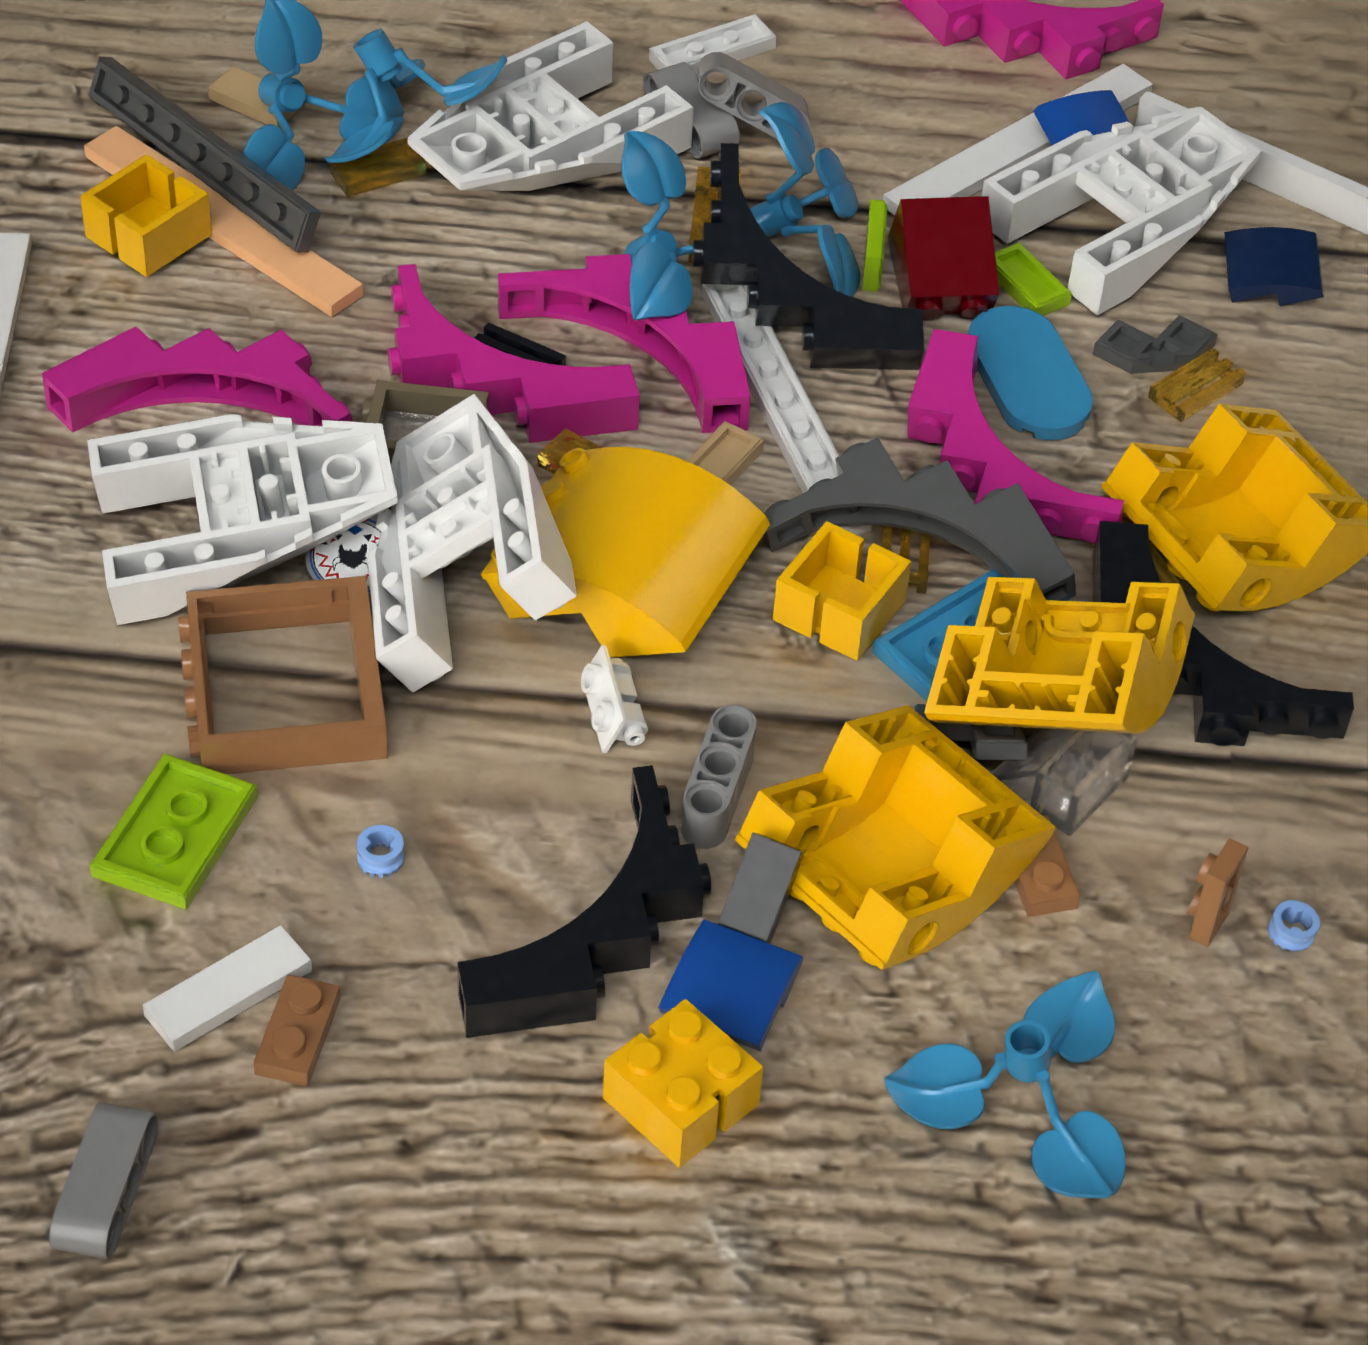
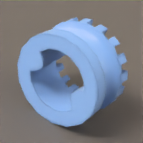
(383, 863)
(1293, 938)

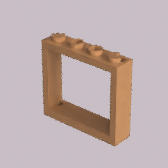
(272, 608)

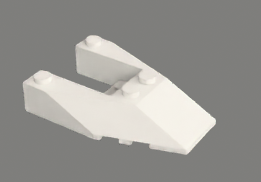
(535, 131)
(1152, 176)
(455, 491)
(258, 498)

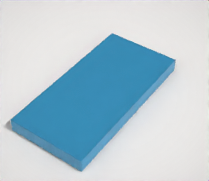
(916, 645)

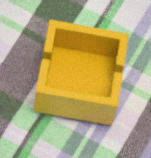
(146, 215)
(826, 597)
(672, 1081)

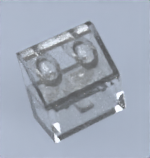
(1069, 773)

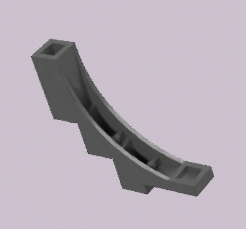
(871, 491)

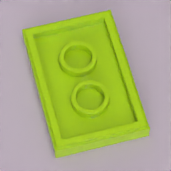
(174, 831)

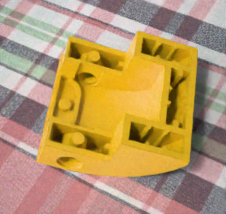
(1244, 510)
(645, 544)
(1063, 660)
(899, 836)

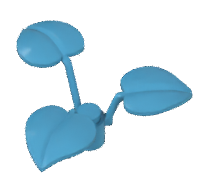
(283, 41)
(396, 68)
(782, 212)
(656, 280)
(1072, 1018)

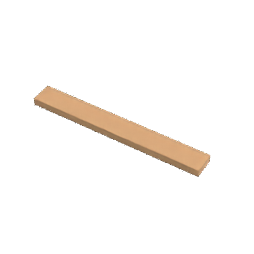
(301, 273)

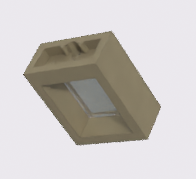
(409, 406)

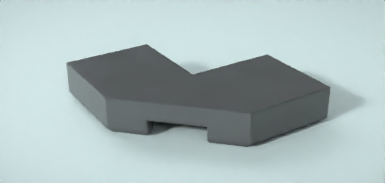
(1142, 353)
(986, 741)

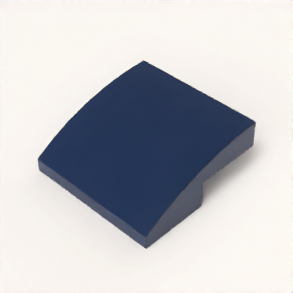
(1273, 262)

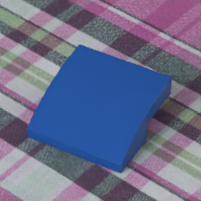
(1079, 112)
(733, 981)

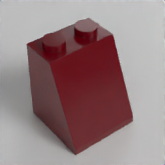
(944, 255)

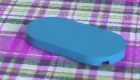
(1030, 373)

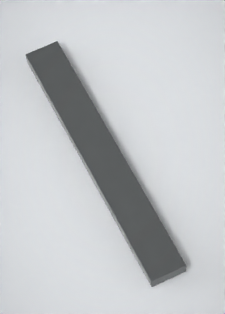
(205, 155)

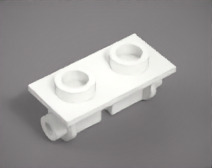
(611, 701)

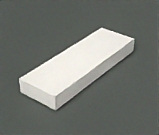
(737, 39)
(226, 988)

